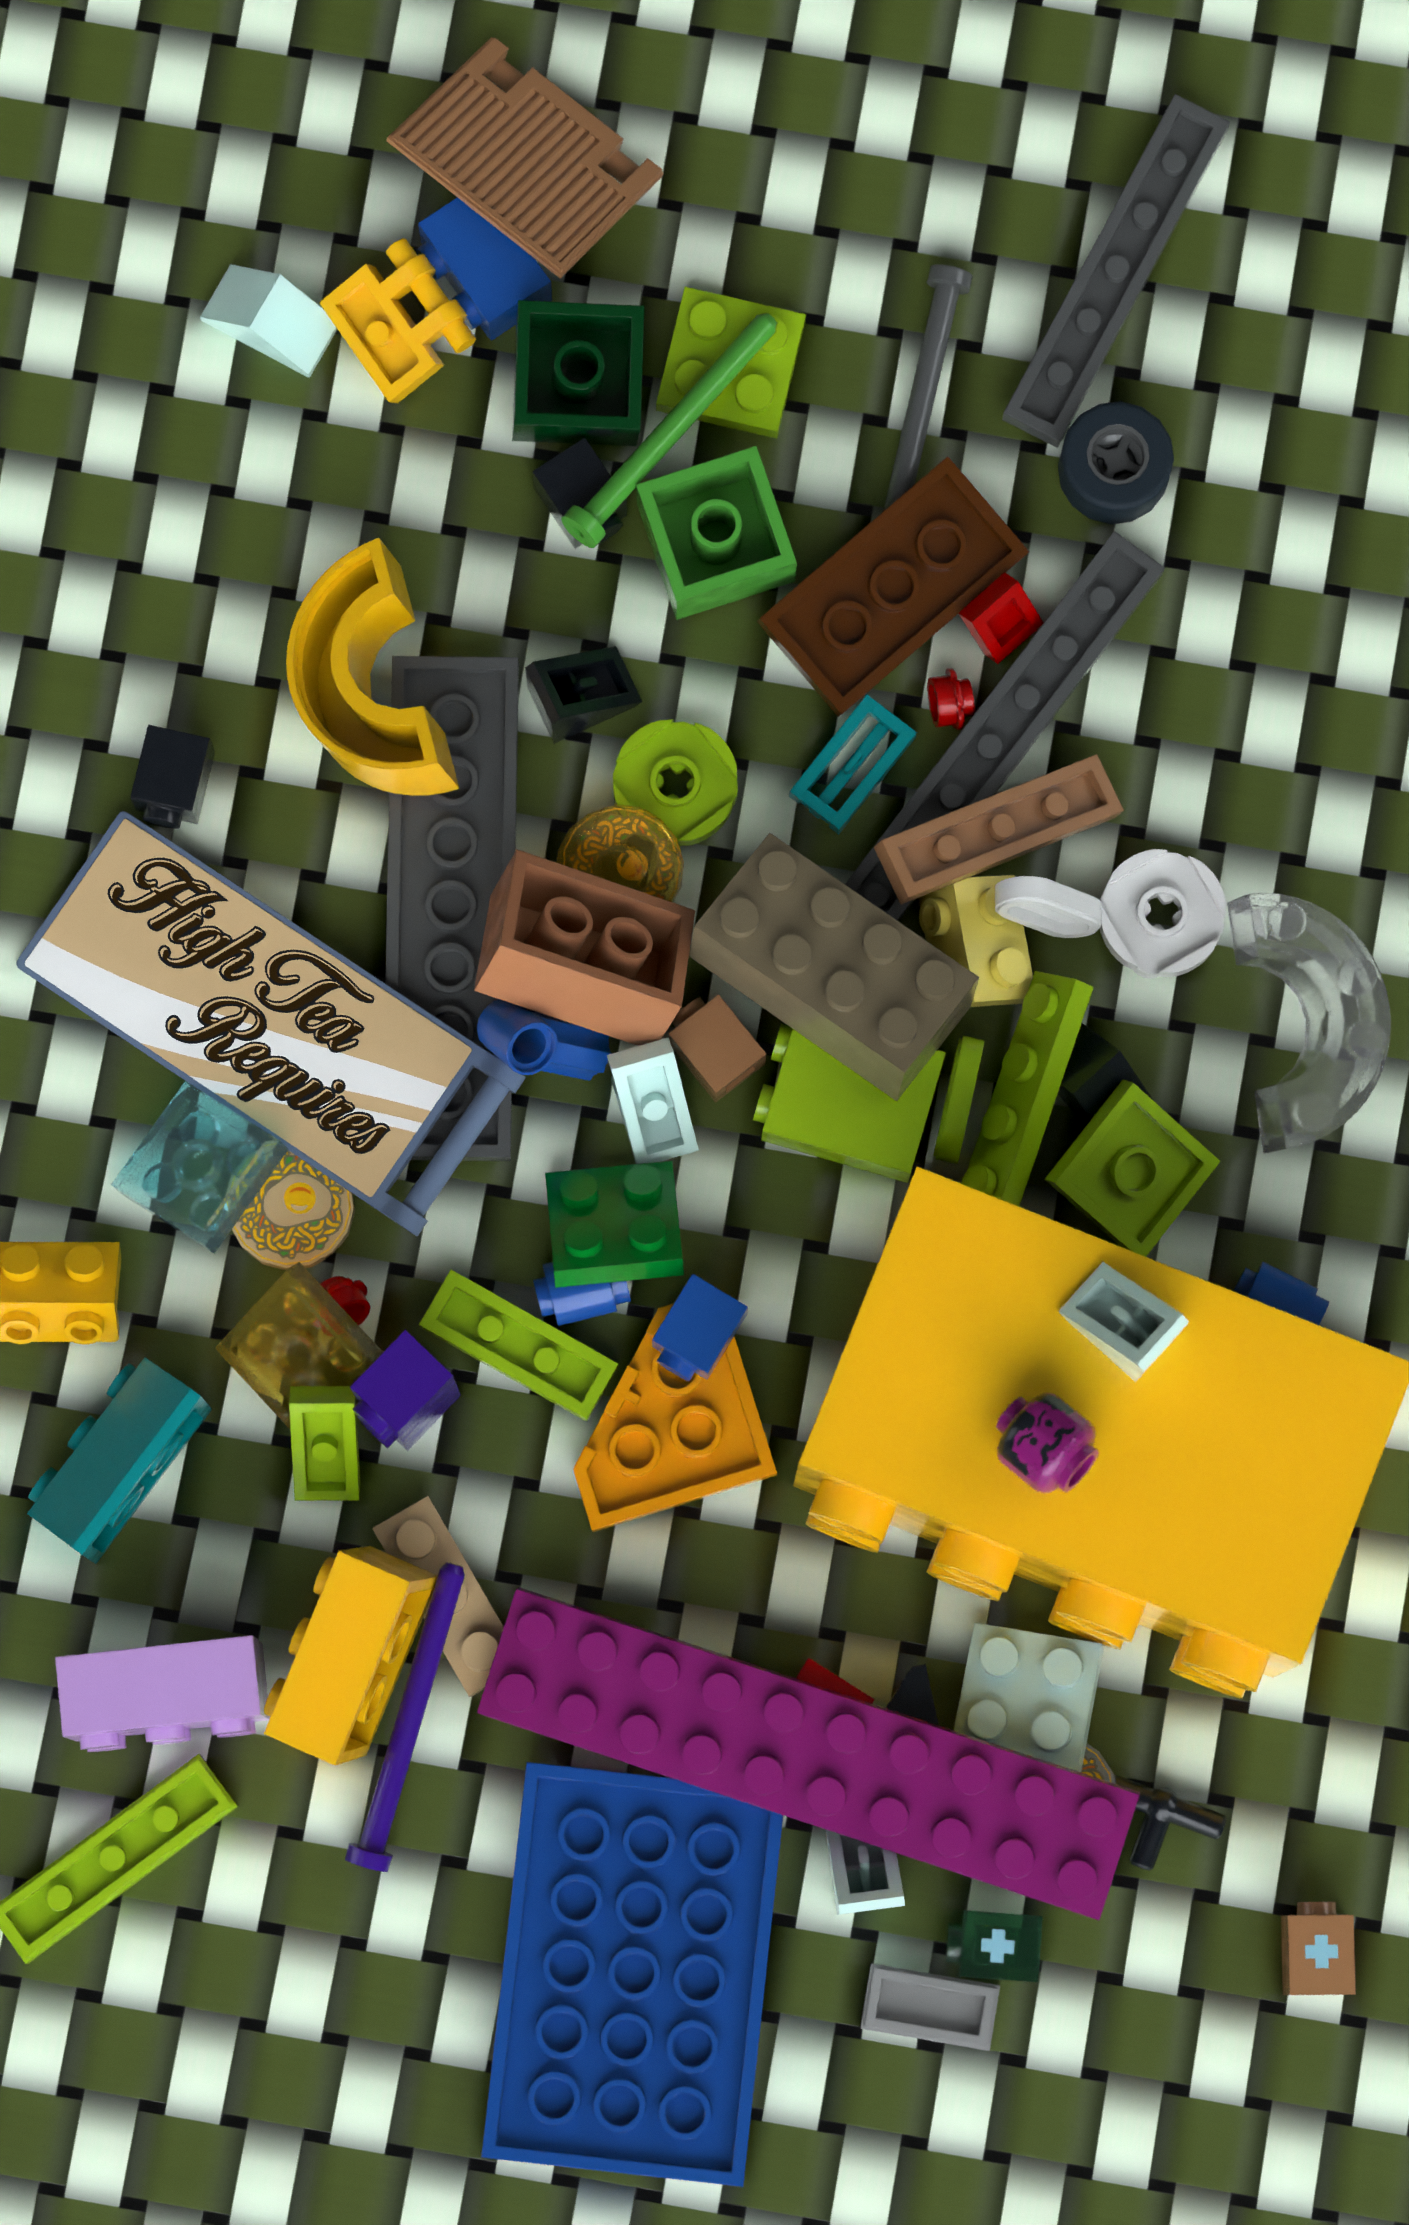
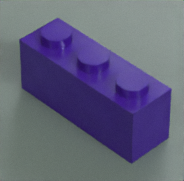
(403, 1393)

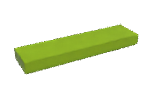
(114, 1858)

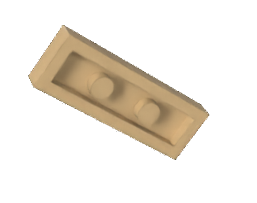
(475, 1629)

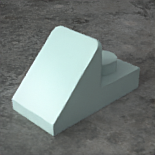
(652, 1102)

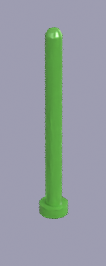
(587, 522)

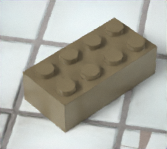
(833, 966)

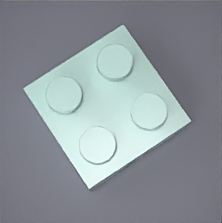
(1030, 1692)

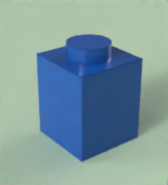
(698, 1329)

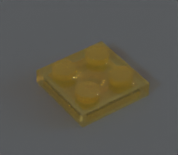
(297, 1340)

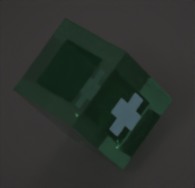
(995, 1945)

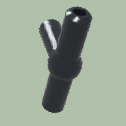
(1161, 1809)

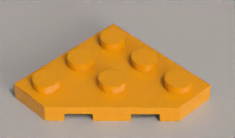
(671, 1438)

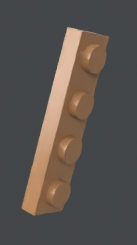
(998, 829)

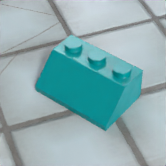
(117, 1458)

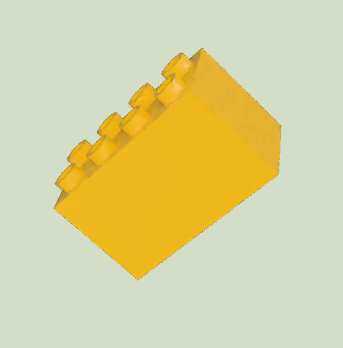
(1215, 1472)

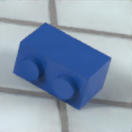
(481, 267)

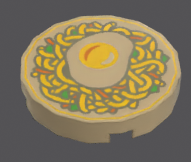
(296, 1216)

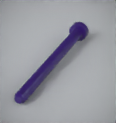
(370, 1850)

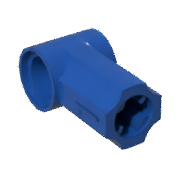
(539, 1042)

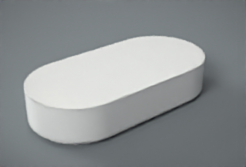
(1048, 906)

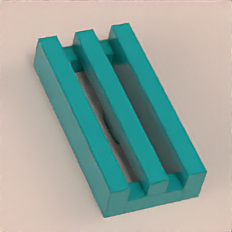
(820, 805)

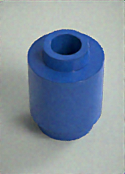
(1282, 1292)
(580, 1301)

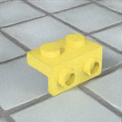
(970, 931)

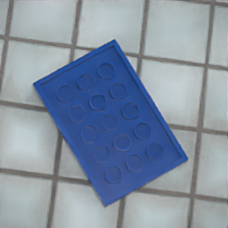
(632, 1977)

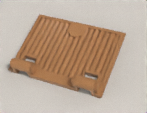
(525, 157)

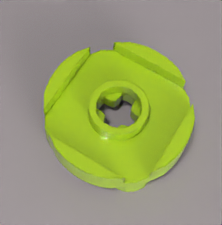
(680, 748)

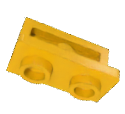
(59, 1292)

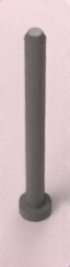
(948, 284)

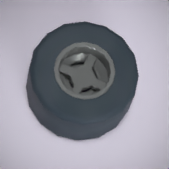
(1125, 440)

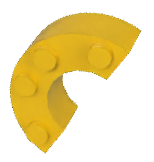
(329, 670)

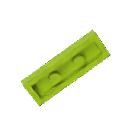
(518, 1345)

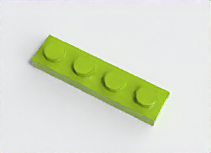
(1027, 1086)

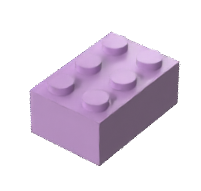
(162, 1692)

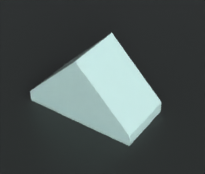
(270, 317)
(1123, 1320)
(863, 1875)

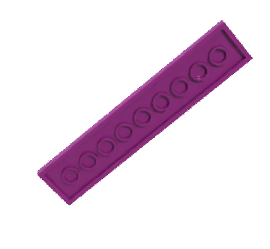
(809, 1753)

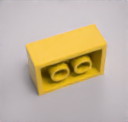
(349, 1654)

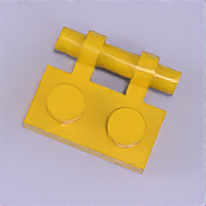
(382, 331)

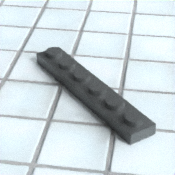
(1116, 271)

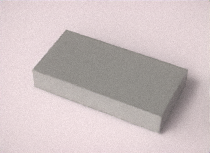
(930, 2007)

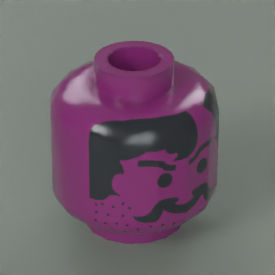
(1046, 1443)

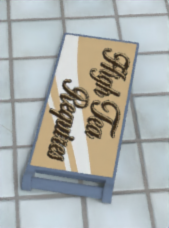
(263, 1017)

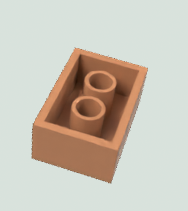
(585, 950)

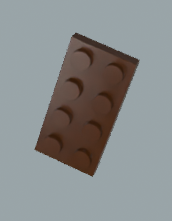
(892, 586)

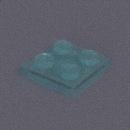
(199, 1167)

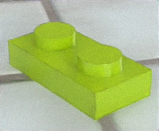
(324, 1443)

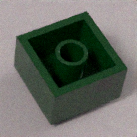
(578, 373)

